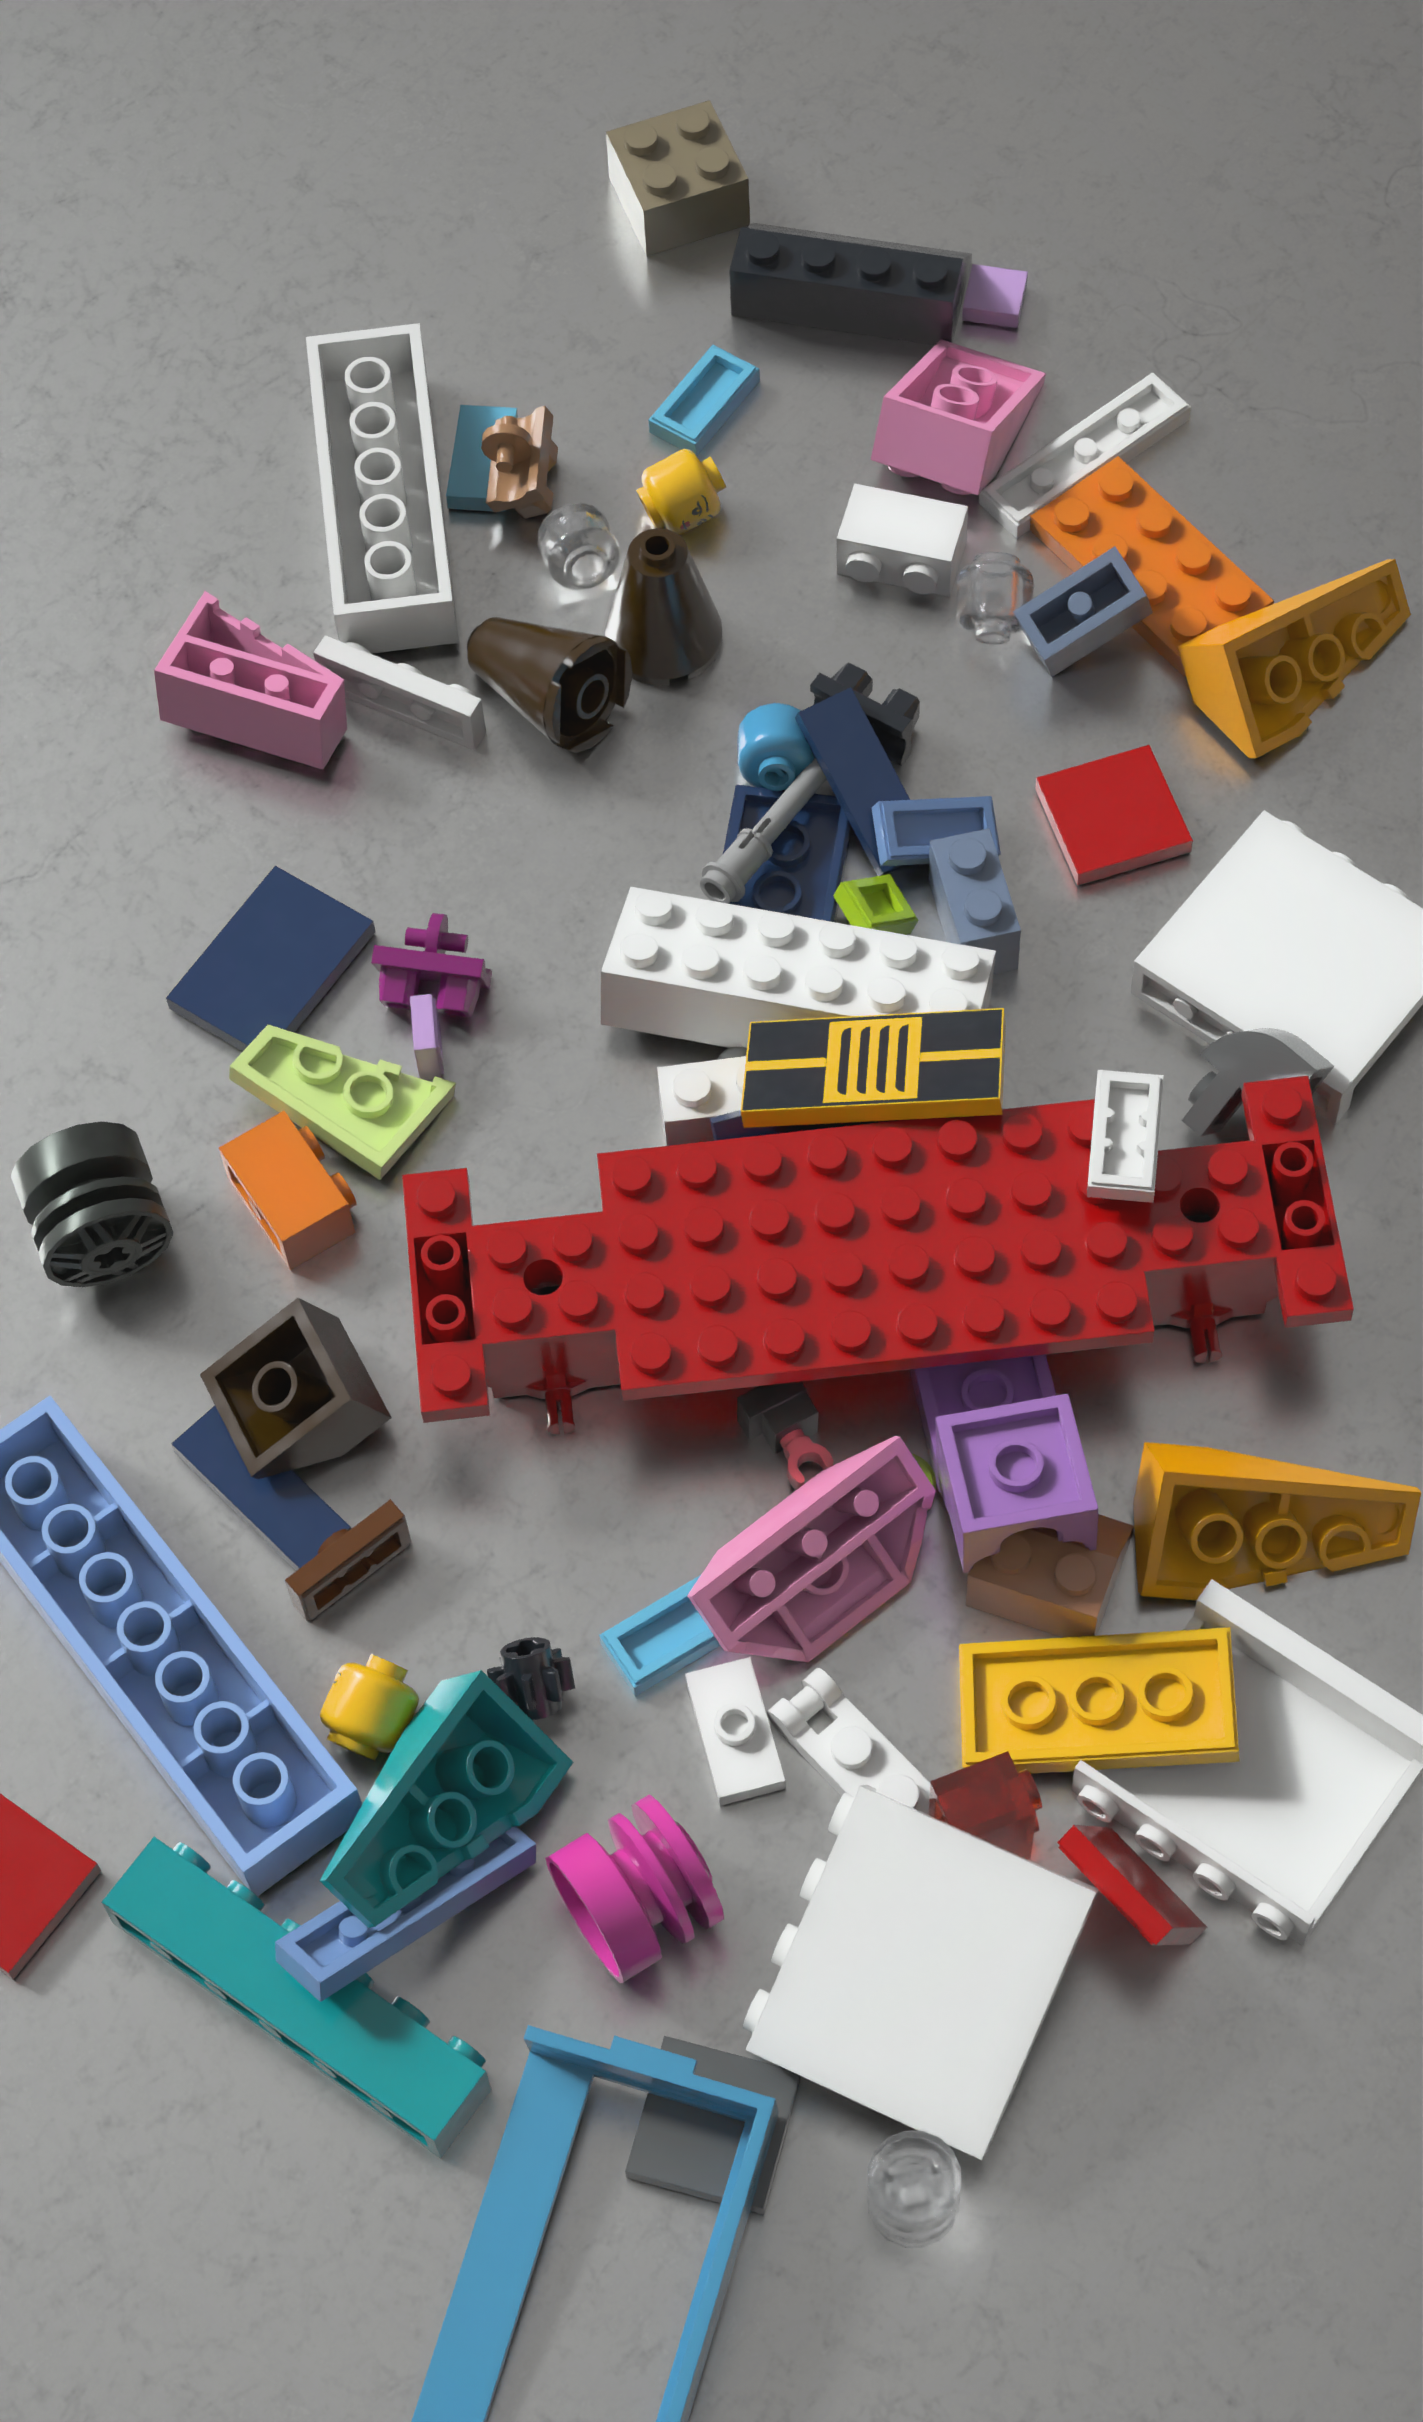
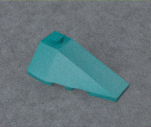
(448, 1789)

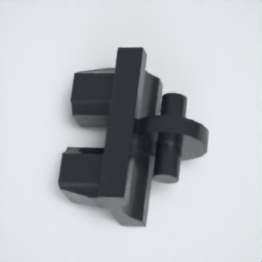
(891, 720)

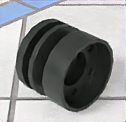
(91, 1204)

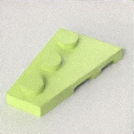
(346, 1103)

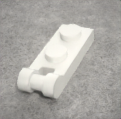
(850, 1748)

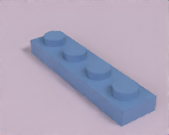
(340, 1948)

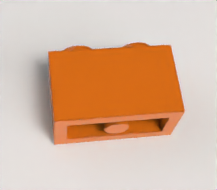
(289, 1189)

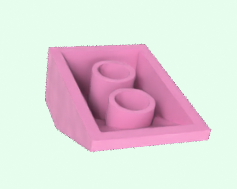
(955, 417)

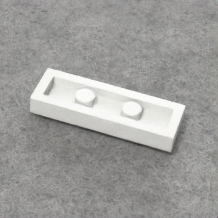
(405, 692)

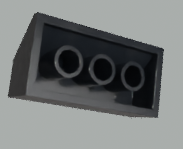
(847, 283)

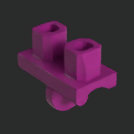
(404, 968)

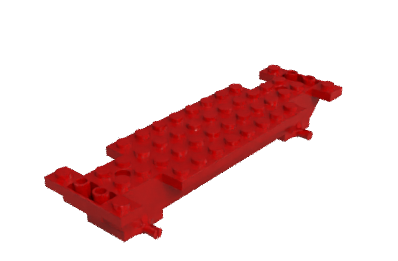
(867, 1256)

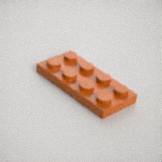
(1179, 569)

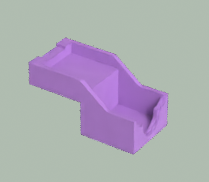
(1004, 1453)

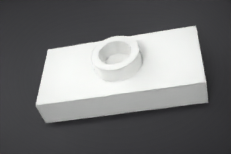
(1125, 1136)
(735, 1731)

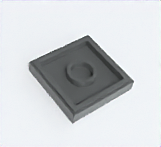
(695, 2147)

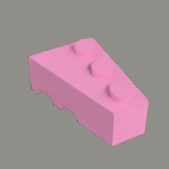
(248, 689)

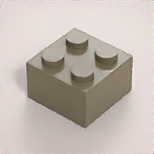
(678, 178)

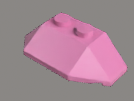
(819, 1557)

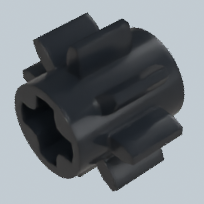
(533, 1676)

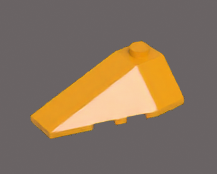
(1280, 663)
(1257, 1520)

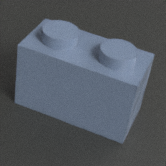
(1083, 611)
(974, 896)

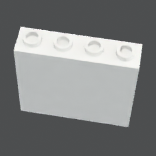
(1292, 946)
(1313, 1783)
(918, 1970)

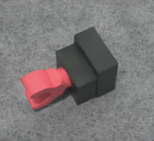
(786, 1421)

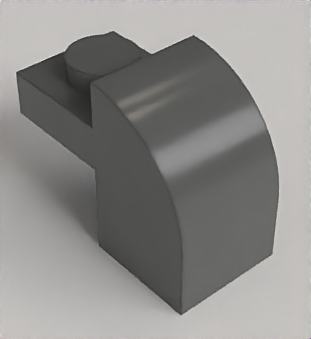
(1249, 1058)

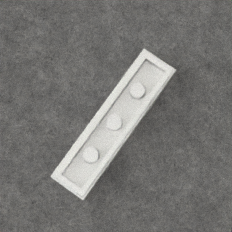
(1117, 429)

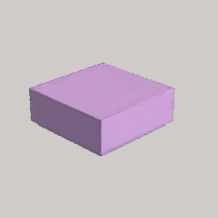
(994, 296)
(426, 1036)

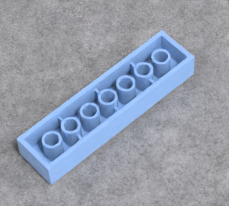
(164, 1655)

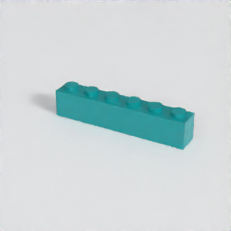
(351, 2037)

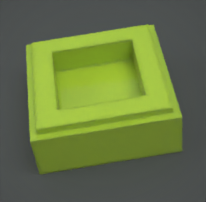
(876, 905)

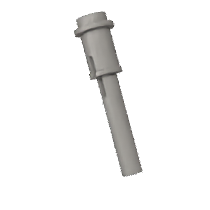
(726, 878)

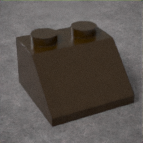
(295, 1392)

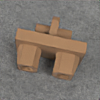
(520, 461)

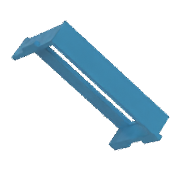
(521, 2201)

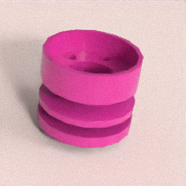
(635, 1888)

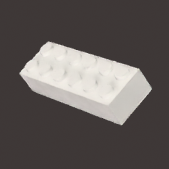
(381, 489)
(716, 966)

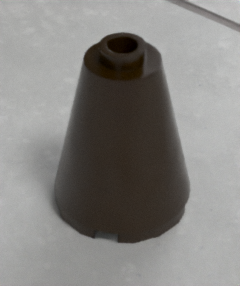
(663, 611)
(553, 677)

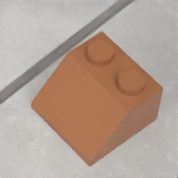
(1051, 1581)

